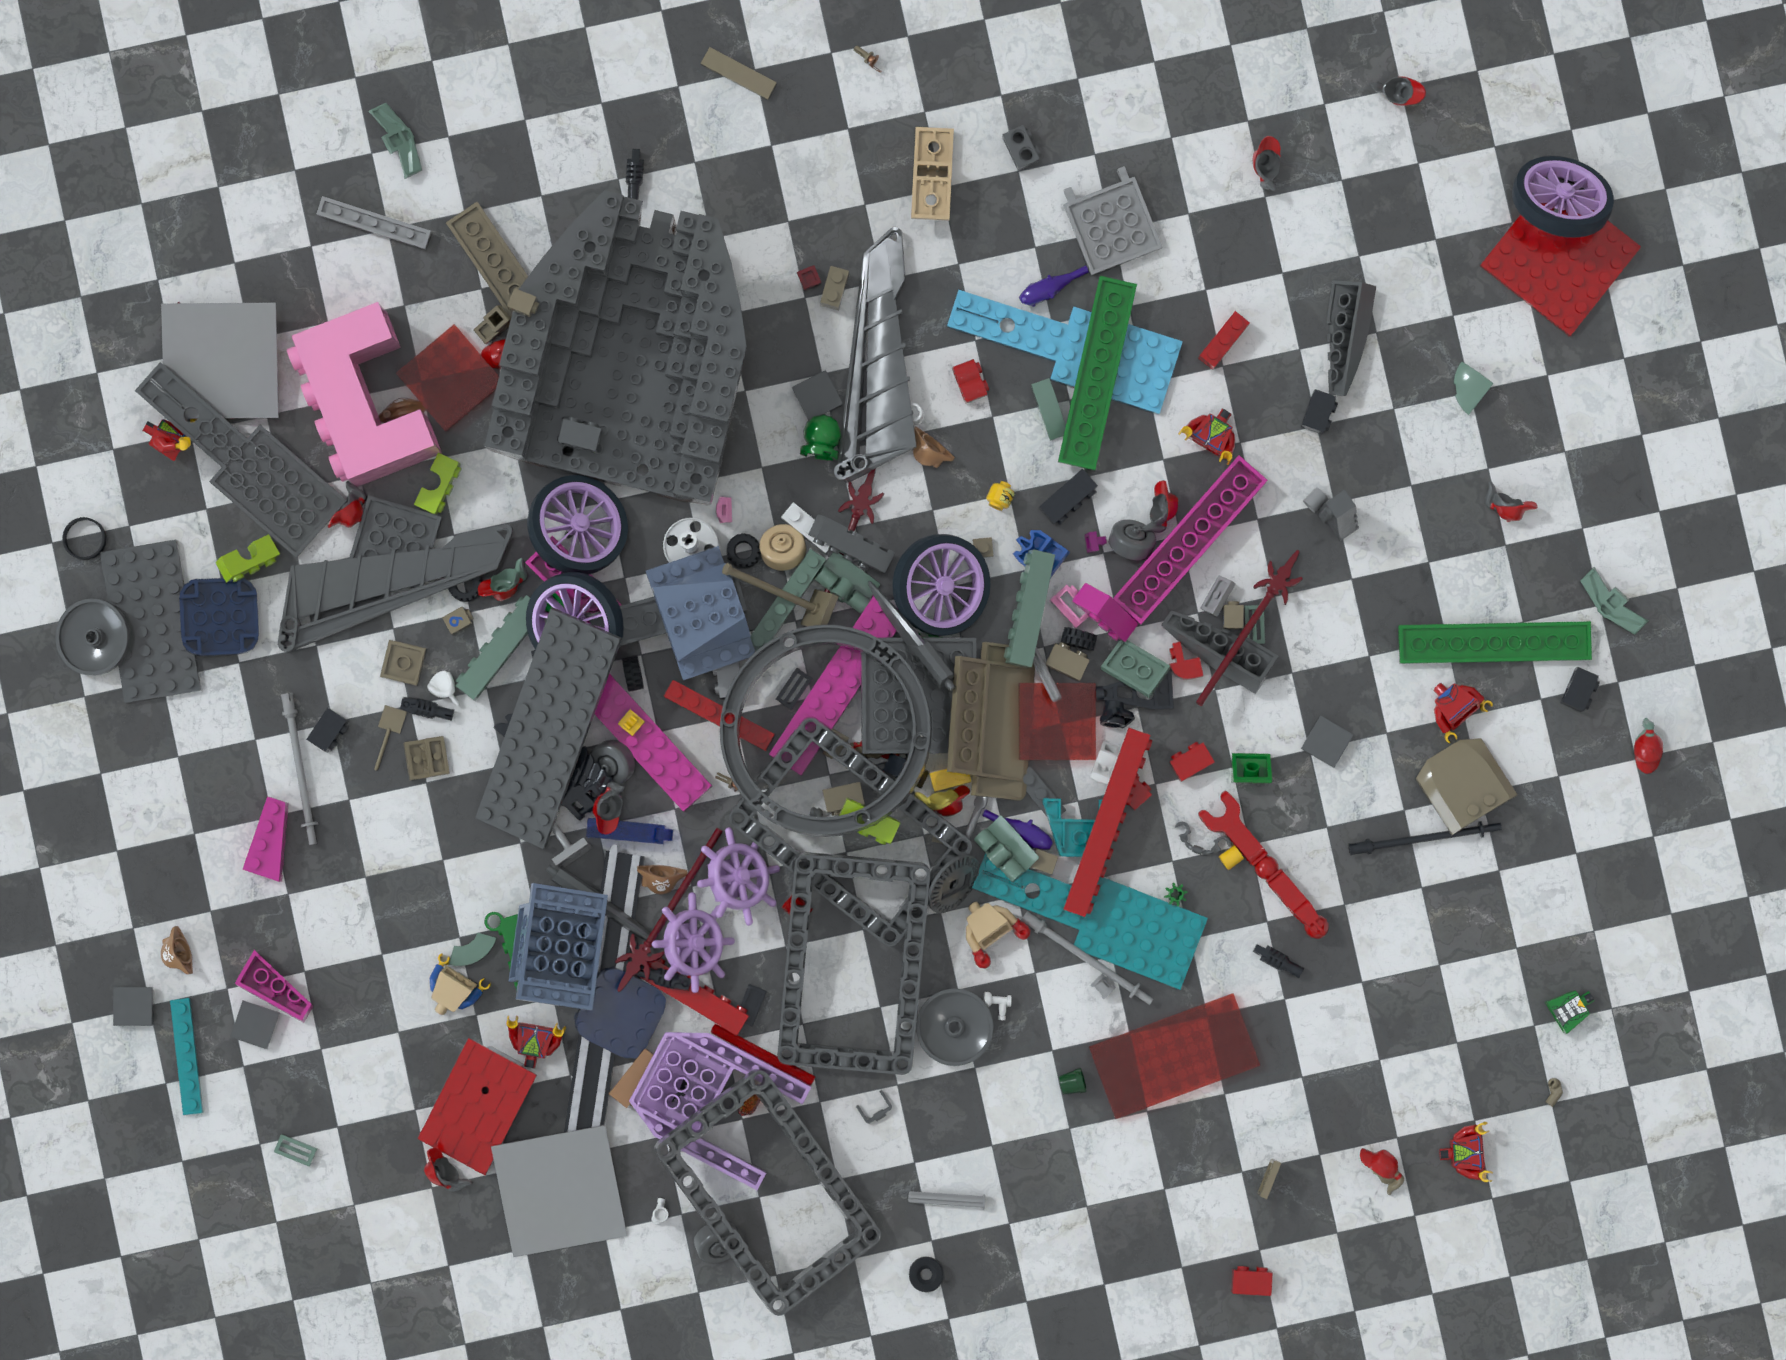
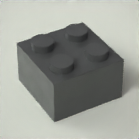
(580, 435)

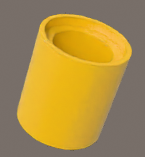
(1231, 857)

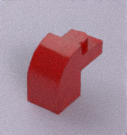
(1183, 668)

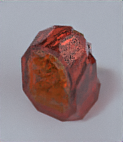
(749, 1106)

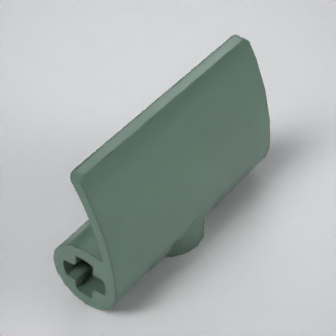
(846, 582)
(1006, 849)

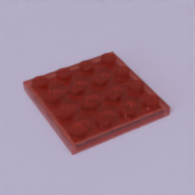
(449, 377)
(1057, 728)

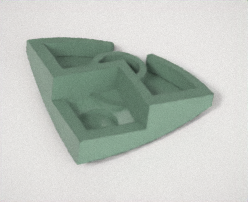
(1470, 387)

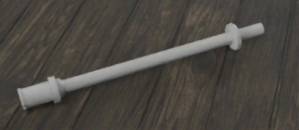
(290, 714)
(1041, 927)

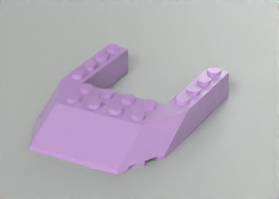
(707, 1067)

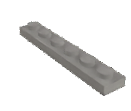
(373, 223)

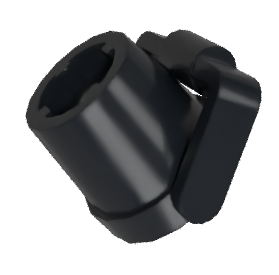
(1114, 715)

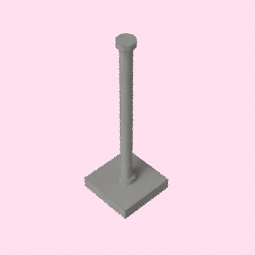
(571, 851)

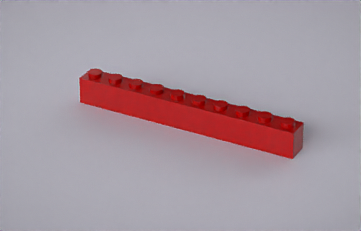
(1107, 822)

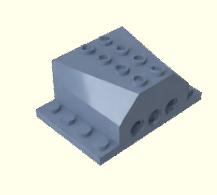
(701, 613)
(558, 946)

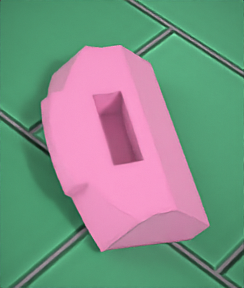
(724, 510)

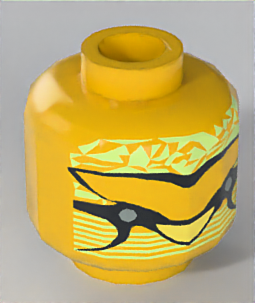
(1000, 496)

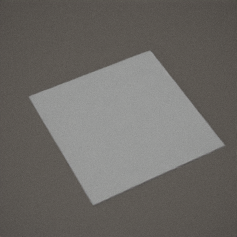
(224, 355)
(559, 1191)

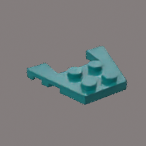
(1069, 834)

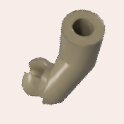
(1555, 1090)

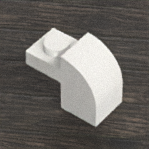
(1105, 762)

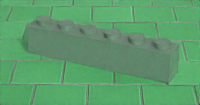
(782, 608)
(1029, 609)
(496, 652)

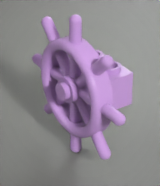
(729, 878)
(684, 943)

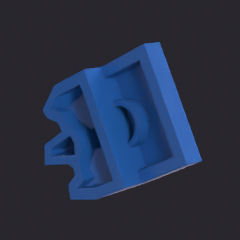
(1044, 543)

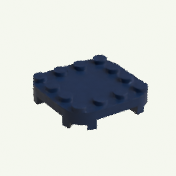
(218, 617)
(622, 1019)

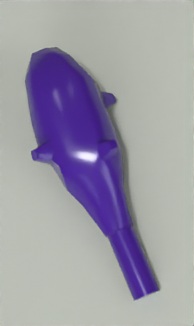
(1048, 287)
(1032, 834)

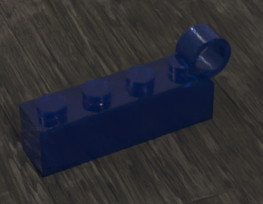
(632, 832)

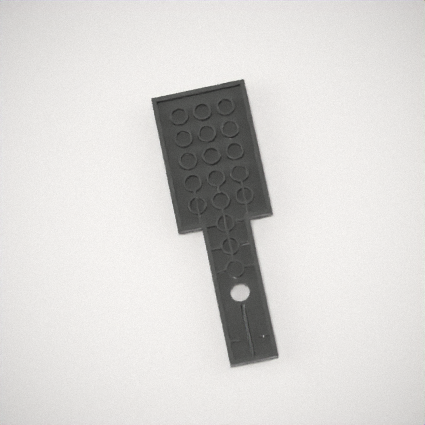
(255, 471)

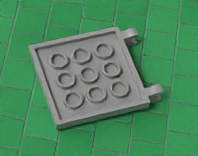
(1112, 224)

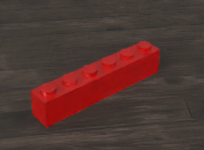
(712, 712)
(706, 1003)

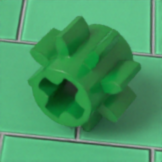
(1180, 897)

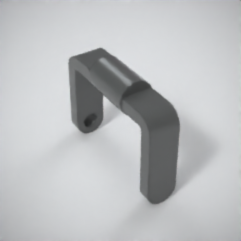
(880, 1114)

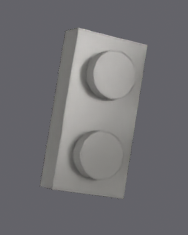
(1217, 595)

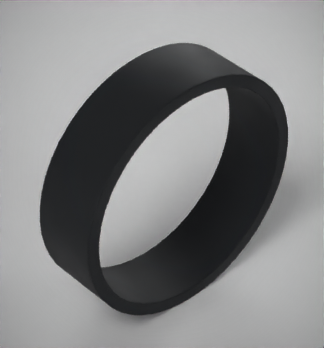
(65, 532)

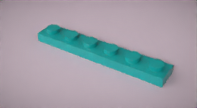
(186, 1056)

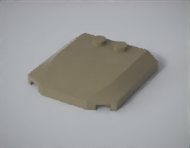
(1464, 783)

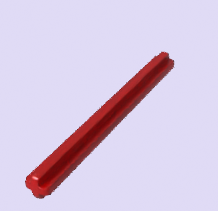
(762, 1054)

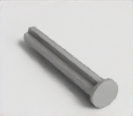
(1046, 677)
(947, 1199)

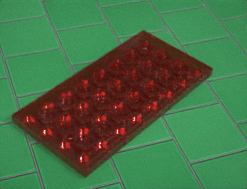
(1174, 1056)

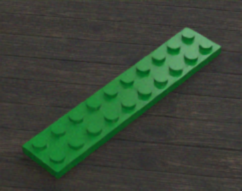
(1097, 373)
(1494, 642)

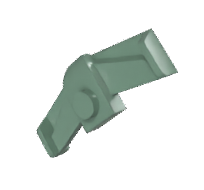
(398, 139)
(1611, 603)

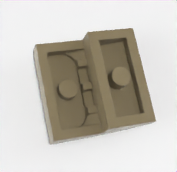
(426, 758)

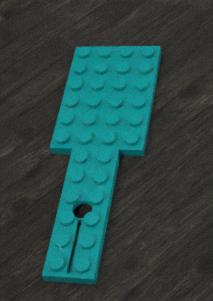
(1122, 927)

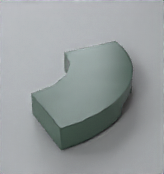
(473, 951)

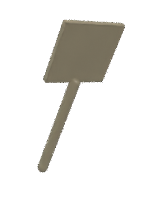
(392, 720)

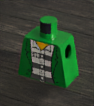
(1569, 1009)

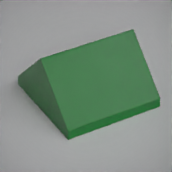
(1251, 768)

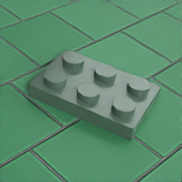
(1135, 667)

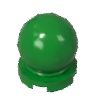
(821, 436)

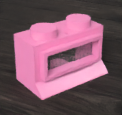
(1067, 608)

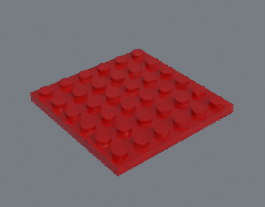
(1559, 273)

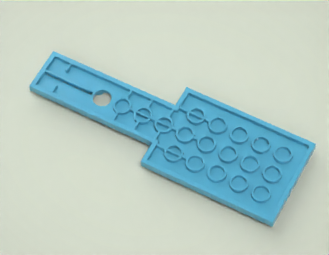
(1143, 366)

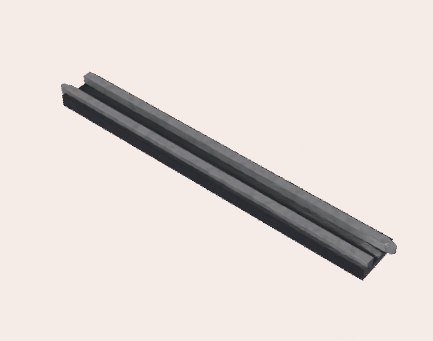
(593, 1063)

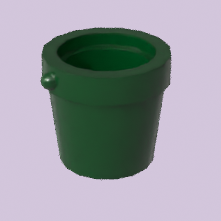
(1073, 1082)

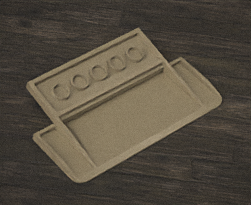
(987, 723)

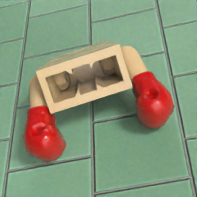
(987, 926)

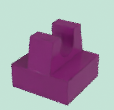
(1093, 542)

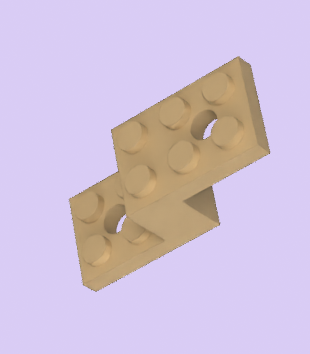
(932, 173)

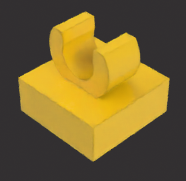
(631, 722)

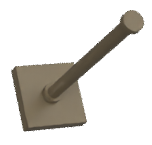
(817, 610)

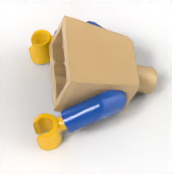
(452, 989)

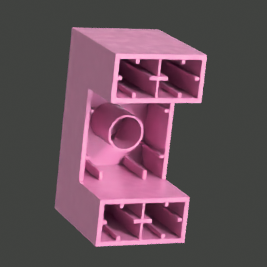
(336, 386)

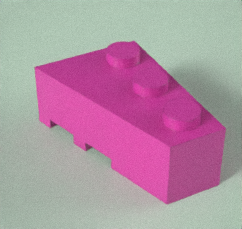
(1105, 612)

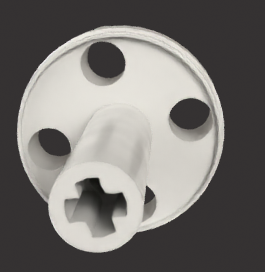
(685, 536)

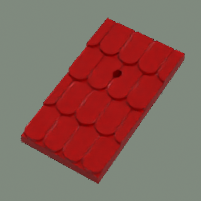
(467, 1119)

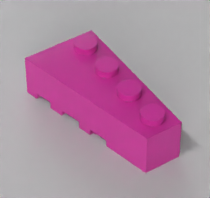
(269, 840)
(267, 984)

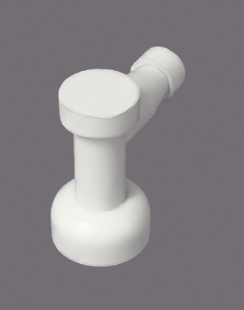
(1003, 1002)
(660, 1214)

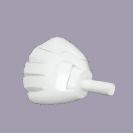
(443, 686)

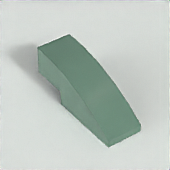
(1049, 408)

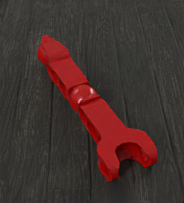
(1265, 865)

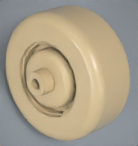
(782, 547)

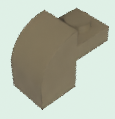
(494, 323)

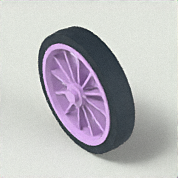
(1562, 196)
(577, 524)
(581, 583)
(941, 584)

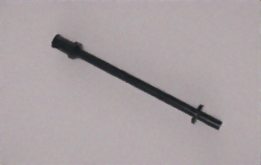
(1369, 846)

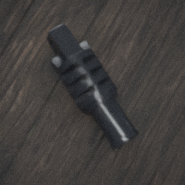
(634, 174)
(426, 708)
(1278, 960)
(677, 982)

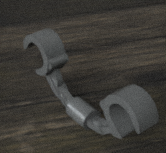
(1197, 849)

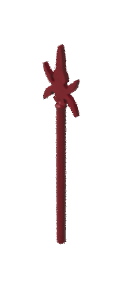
(861, 502)
(1277, 583)
(640, 956)

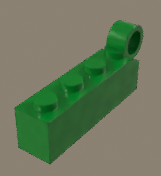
(507, 929)

